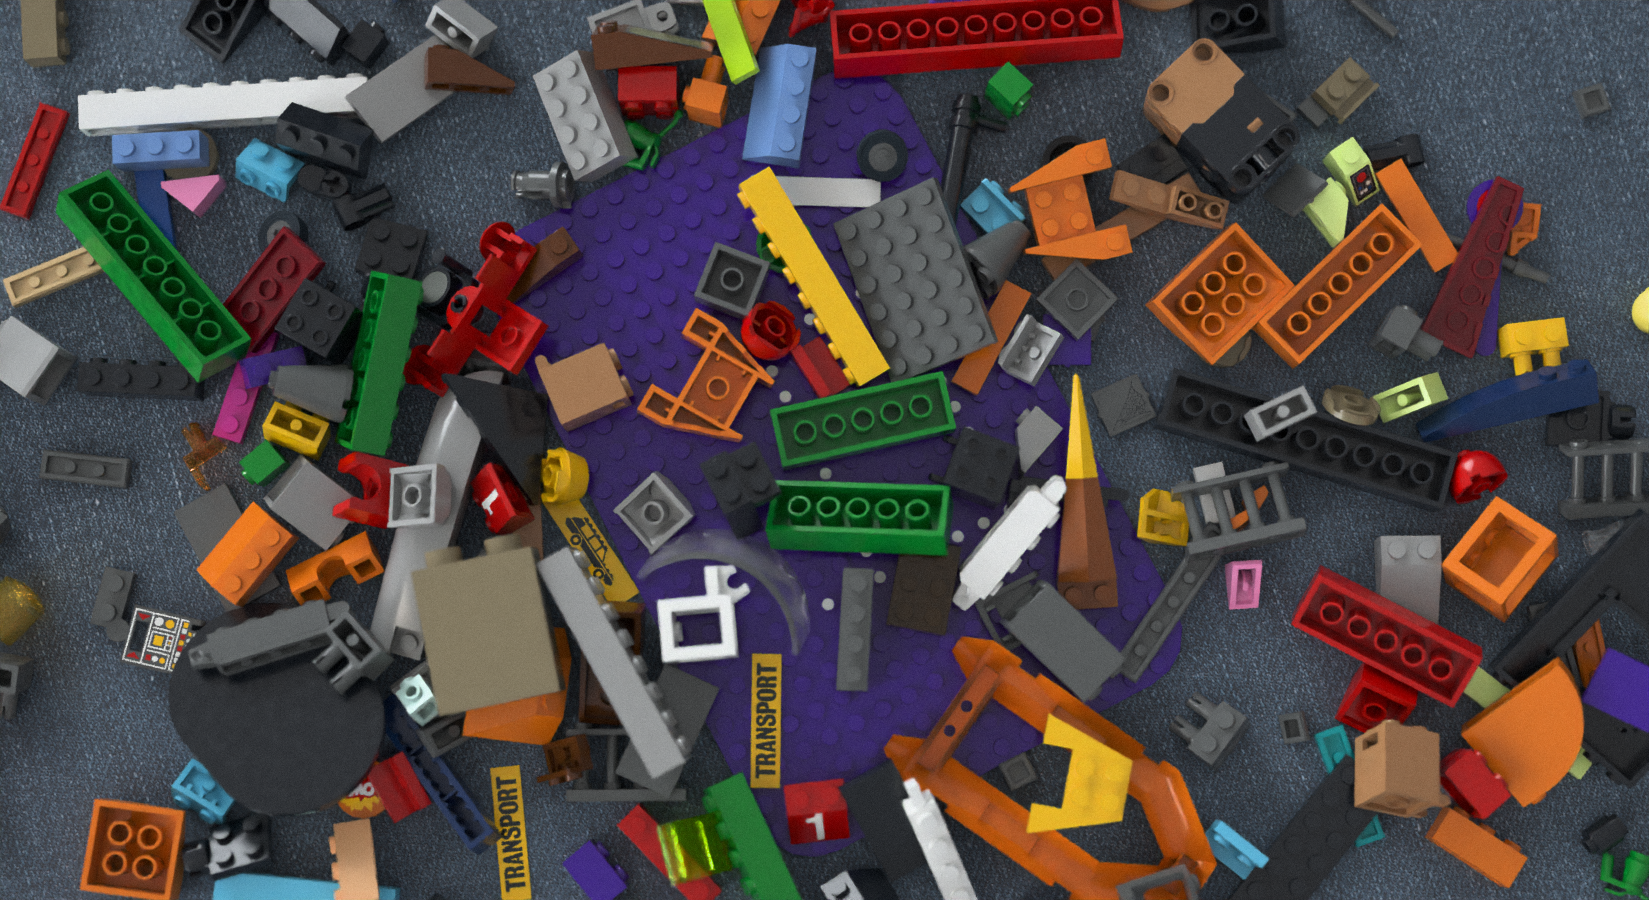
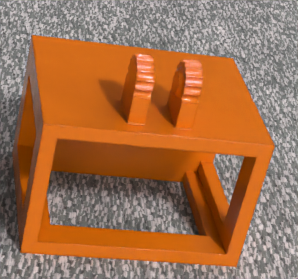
(1500, 559)

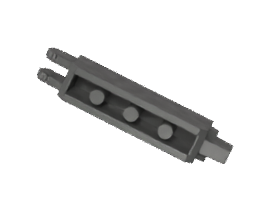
(268, 638)

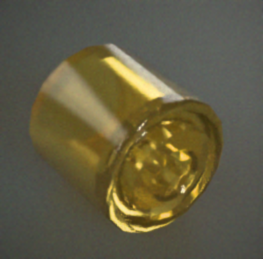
(18, 609)

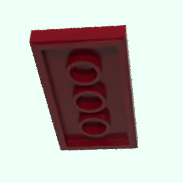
(271, 285)

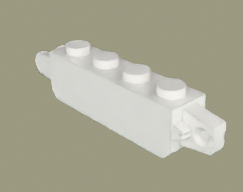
(1008, 540)
(937, 844)

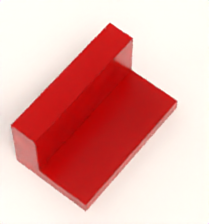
(819, 368)
(398, 787)

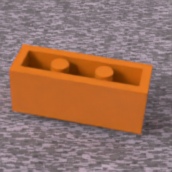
(1476, 846)

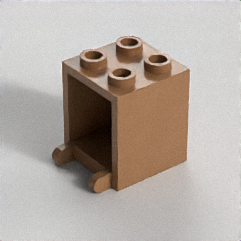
(585, 386)
(1398, 770)

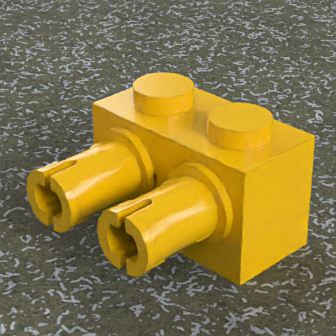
(1533, 337)
(297, 430)

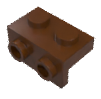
(566, 759)

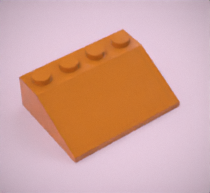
(1220, 294)

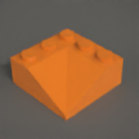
(134, 850)

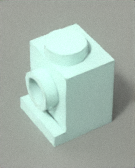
(415, 695)

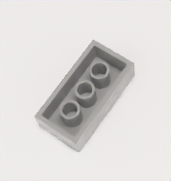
(584, 116)

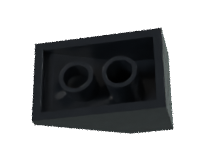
(221, 24)
(1239, 24)

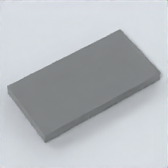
(397, 94)

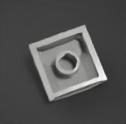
(419, 496)
(655, 511)

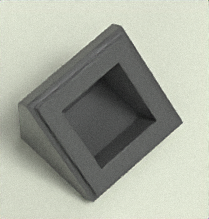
(1294, 727)

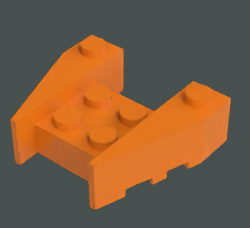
(1062, 208)
(714, 388)

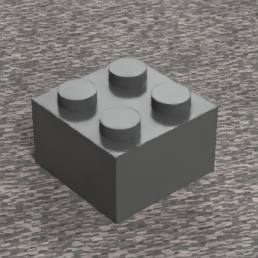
(732, 281)

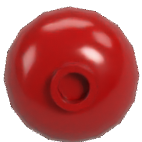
(769, 331)
(1474, 474)

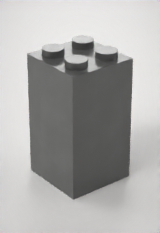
(1063, 640)

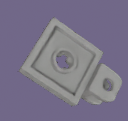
(636, 15)

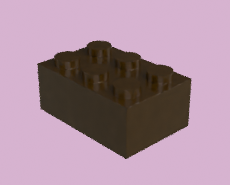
(923, 592)

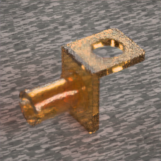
(202, 452)

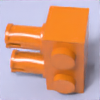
(706, 97)

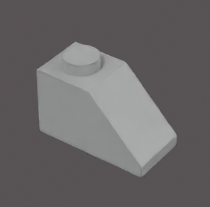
(1033, 436)

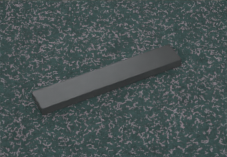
(1166, 611)

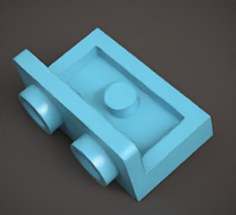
(267, 169)

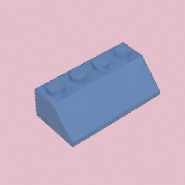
(780, 105)

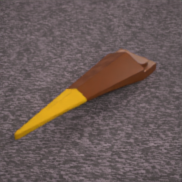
(1085, 557)

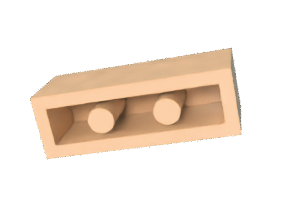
(355, 861)

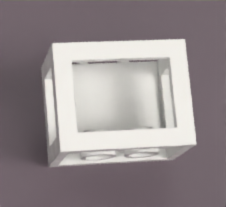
(718, 599)

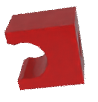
(375, 479)

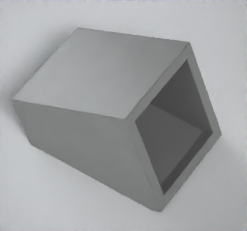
(31, 361)
(306, 501)

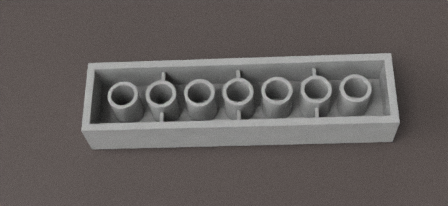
(614, 661)

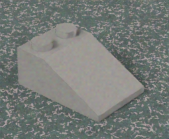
(1410, 572)

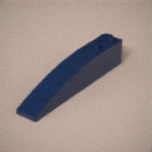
(1515, 400)
(440, 780)

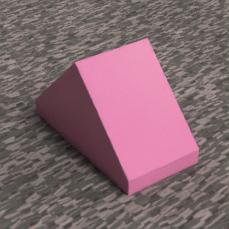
(196, 192)
(1243, 583)

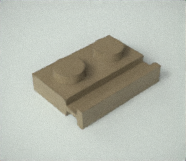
(1345, 90)

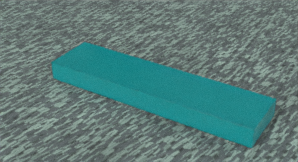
(1333, 746)

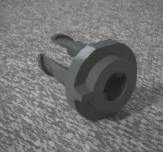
(553, 185)

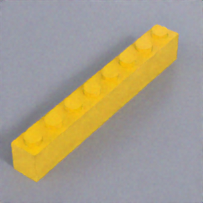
(813, 278)

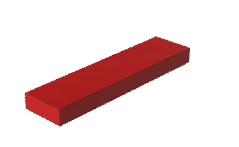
(34, 161)

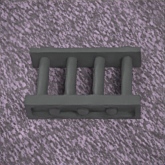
(1606, 503)
(1229, 539)
(612, 789)

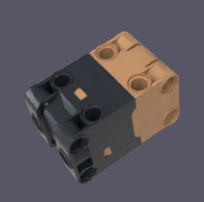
(1220, 121)

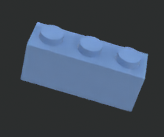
(160, 150)

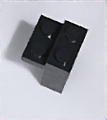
(740, 485)

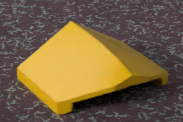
(1162, 519)

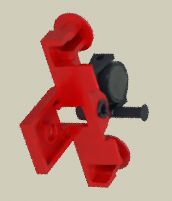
(462, 304)

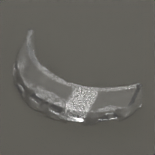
(752, 557)

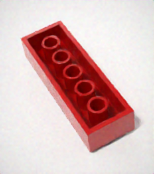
(1387, 636)

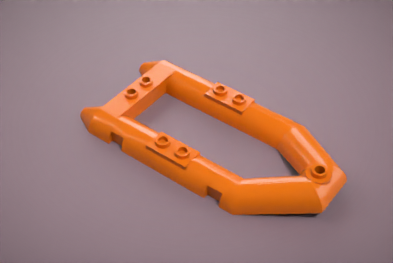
(1003, 823)

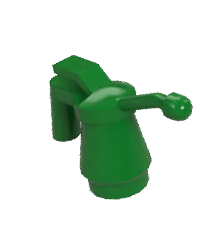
(648, 141)
(1634, 874)

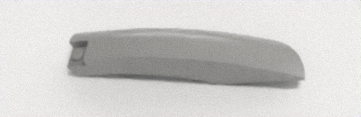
(449, 441)

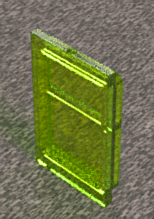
(693, 848)

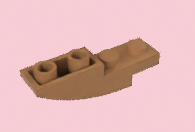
(1168, 201)

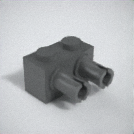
(1401, 331)
(359, 645)
(14, 678)
(1218, 736)

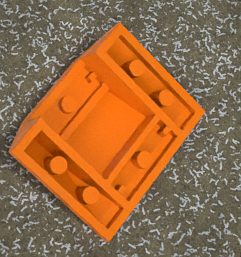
(527, 719)

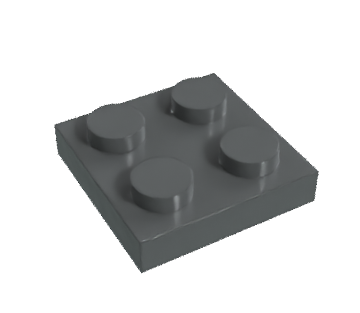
(1076, 299)

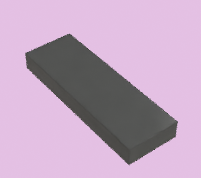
(86, 469)

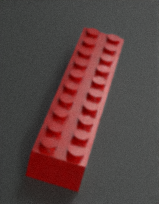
(972, 35)

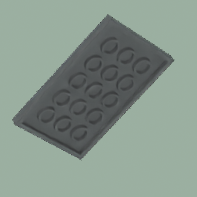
(915, 281)

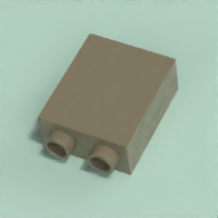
(487, 626)

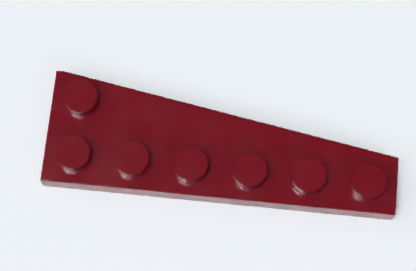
(1468, 286)

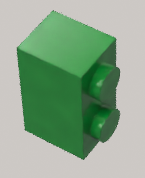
(1009, 91)

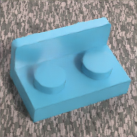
(990, 208)
(201, 793)
(1234, 849)

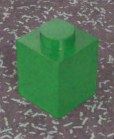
(263, 464)

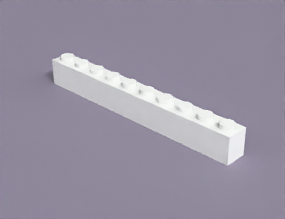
(212, 104)

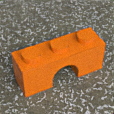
(352, 557)

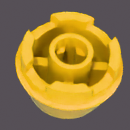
(563, 476)

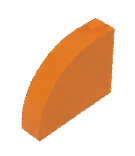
(1531, 732)

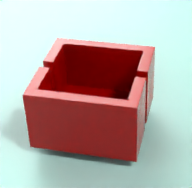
(648, 91)
(1472, 783)

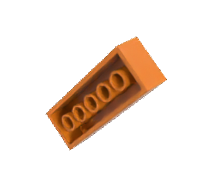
(1337, 286)

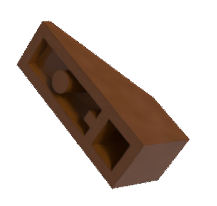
(455, 71)
(551, 258)

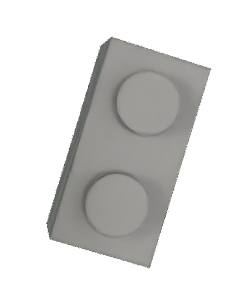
(461, 26)
(1280, 413)

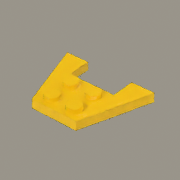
(1094, 782)

